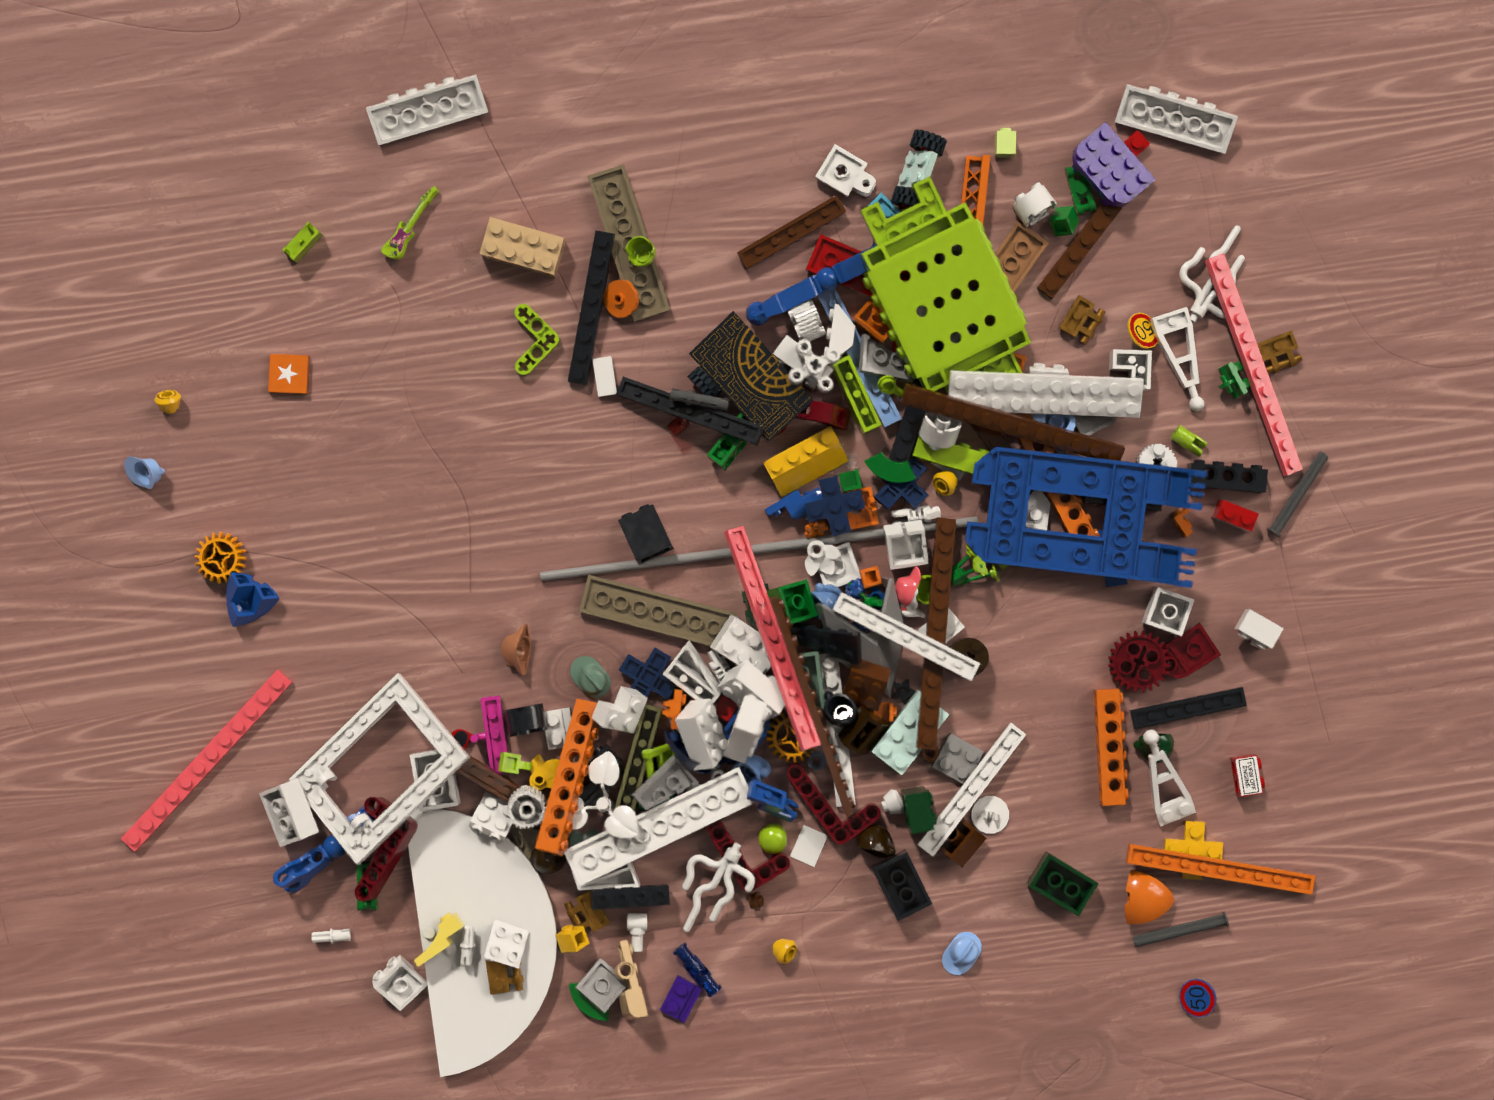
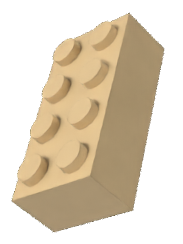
(522, 247)

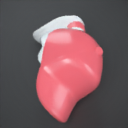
(906, 593)

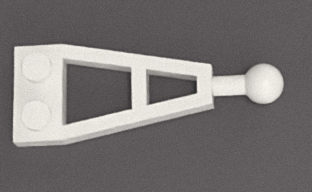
(1171, 322)
(1175, 808)

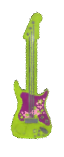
(397, 244)

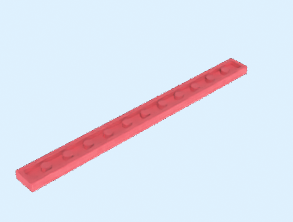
(1253, 364)
(772, 638)
(206, 760)

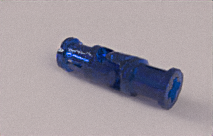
(695, 967)

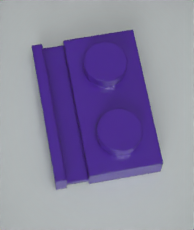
(681, 998)

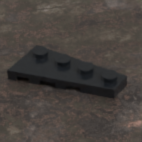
(830, 642)

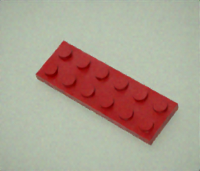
(831, 252)

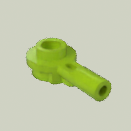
(888, 385)

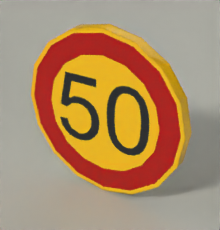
(1141, 330)

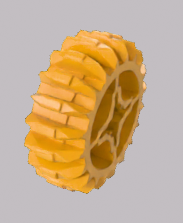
(217, 549)
(776, 743)

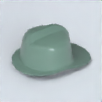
(590, 677)

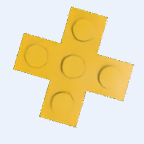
(1194, 844)

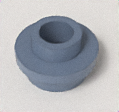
(821, 765)

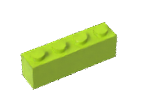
(855, 395)
(955, 457)

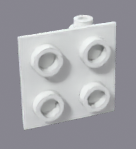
(506, 944)

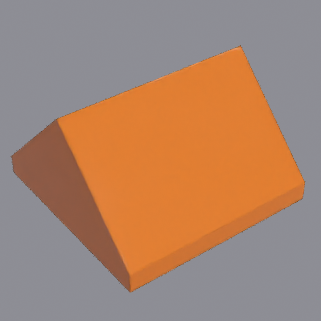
(869, 322)

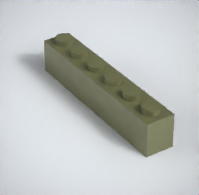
(636, 767)

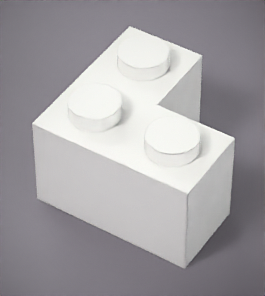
(1135, 362)
(1258, 629)
(624, 712)

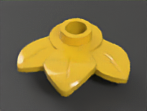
(544, 770)

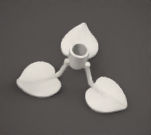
(623, 819)

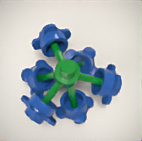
(874, 600)

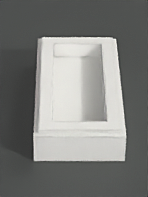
(604, 376)

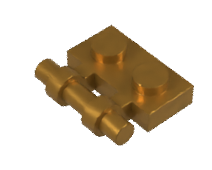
(1076, 317)
(1277, 346)
(594, 918)
(499, 979)

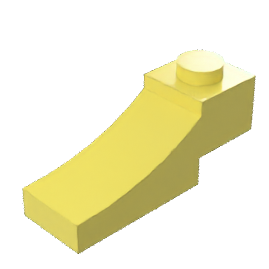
(448, 925)

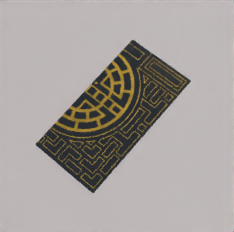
(750, 376)

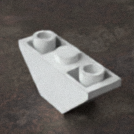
(841, 332)

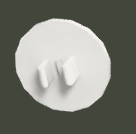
(990, 814)

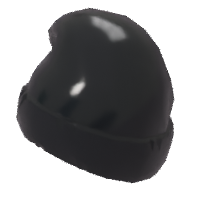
(839, 709)

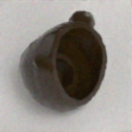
(876, 841)
(546, 862)

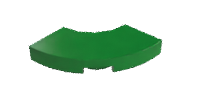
(889, 469)
(586, 1006)

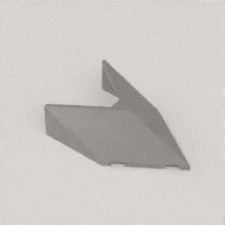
(874, 646)

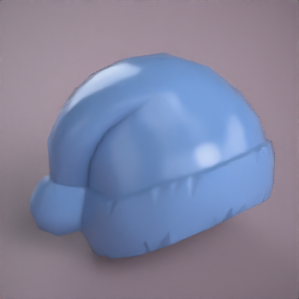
(825, 595)
(754, 768)

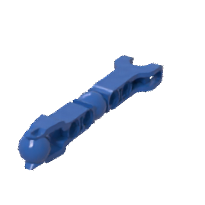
(825, 280)

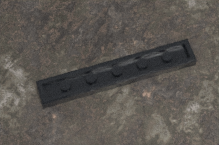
(1188, 707)

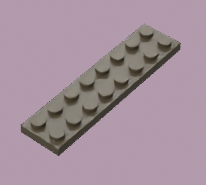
(622, 218)
(652, 610)

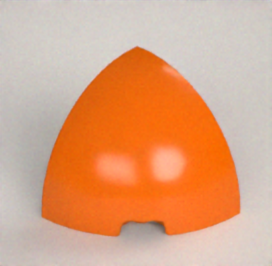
(1146, 898)

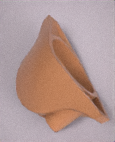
(517, 649)

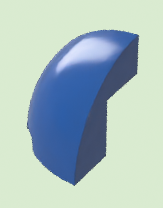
(248, 599)

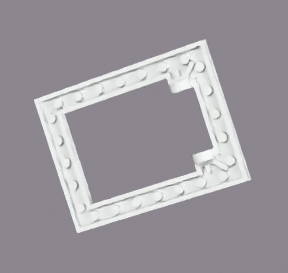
(313, 775)

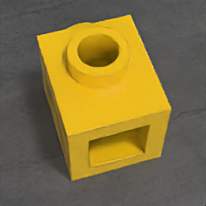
(572, 938)

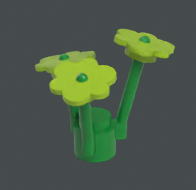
(959, 575)

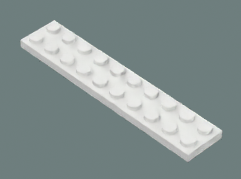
(1050, 393)
(660, 826)

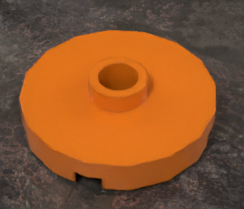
(628, 295)

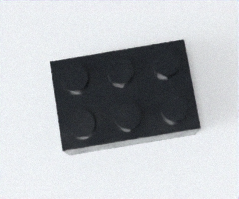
(901, 885)

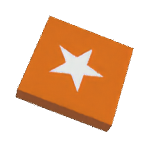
(288, 373)

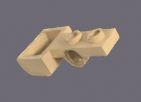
(631, 1000)

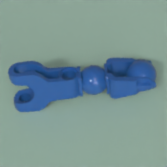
(305, 868)

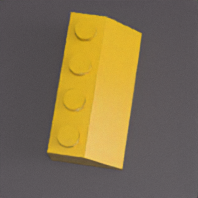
(806, 461)

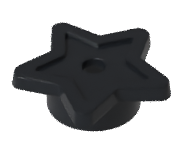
(903, 696)

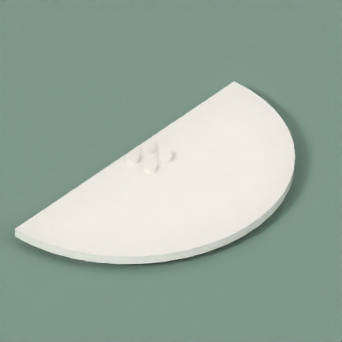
(482, 884)

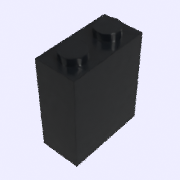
(645, 533)

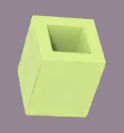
(1005, 143)

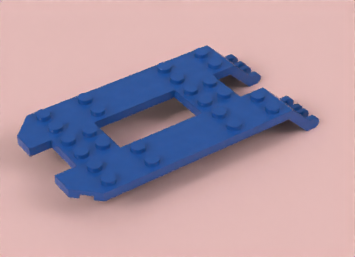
(1126, 491)

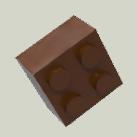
(867, 684)

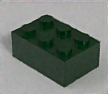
(918, 809)
(1062, 883)

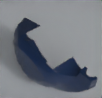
(673, 739)

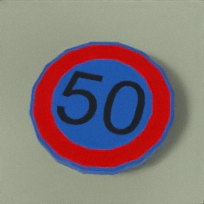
(1198, 998)

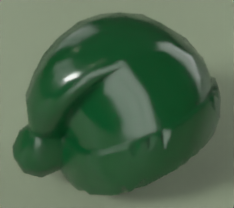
(1164, 743)

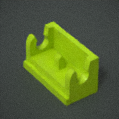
(302, 242)

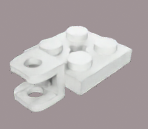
(854, 176)

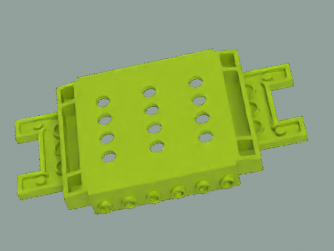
(915, 238)

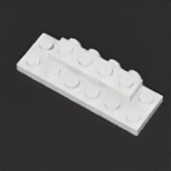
(426, 108)
(1176, 117)

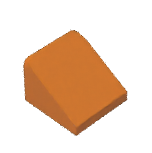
(870, 577)

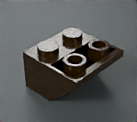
(863, 732)

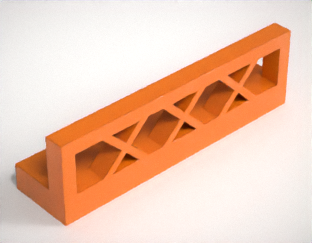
(982, 184)

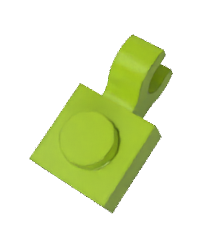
(512, 763)

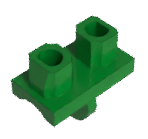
(1232, 380)

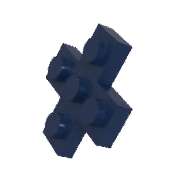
(908, 491)
(834, 506)
(649, 675)

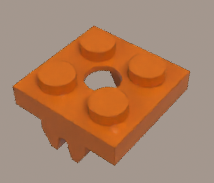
(868, 515)
(675, 706)

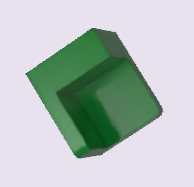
(1064, 221)
(850, 480)

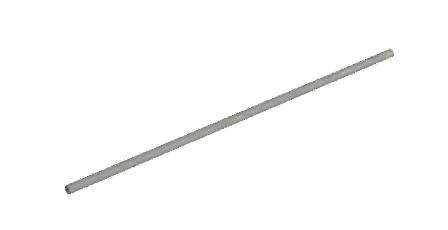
(726, 553)

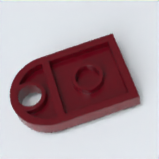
(1190, 651)

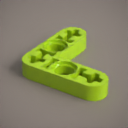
(540, 335)

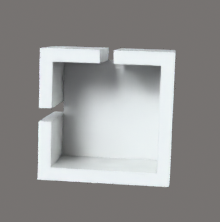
(905, 544)

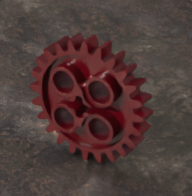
(1155, 668)

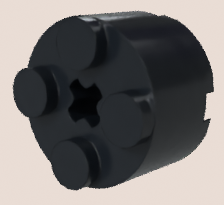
(526, 720)

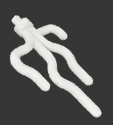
(1203, 297)
(726, 864)

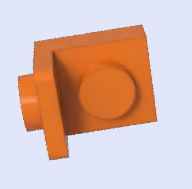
(1182, 525)
(886, 711)

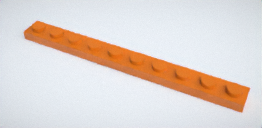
(1220, 868)

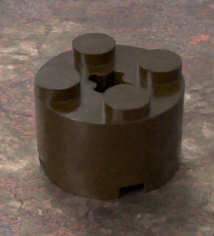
(974, 647)

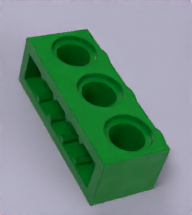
(726, 449)

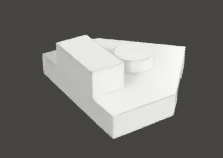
(1038, 511)

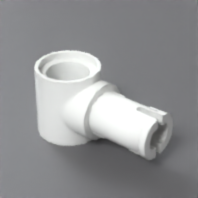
(637, 925)

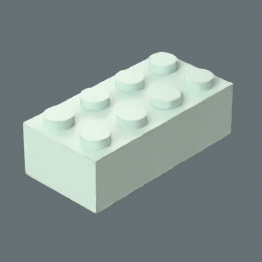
(898, 742)

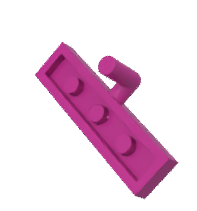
(494, 730)

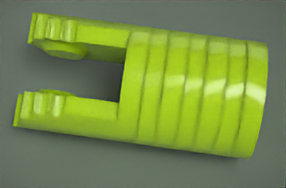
(1186, 439)

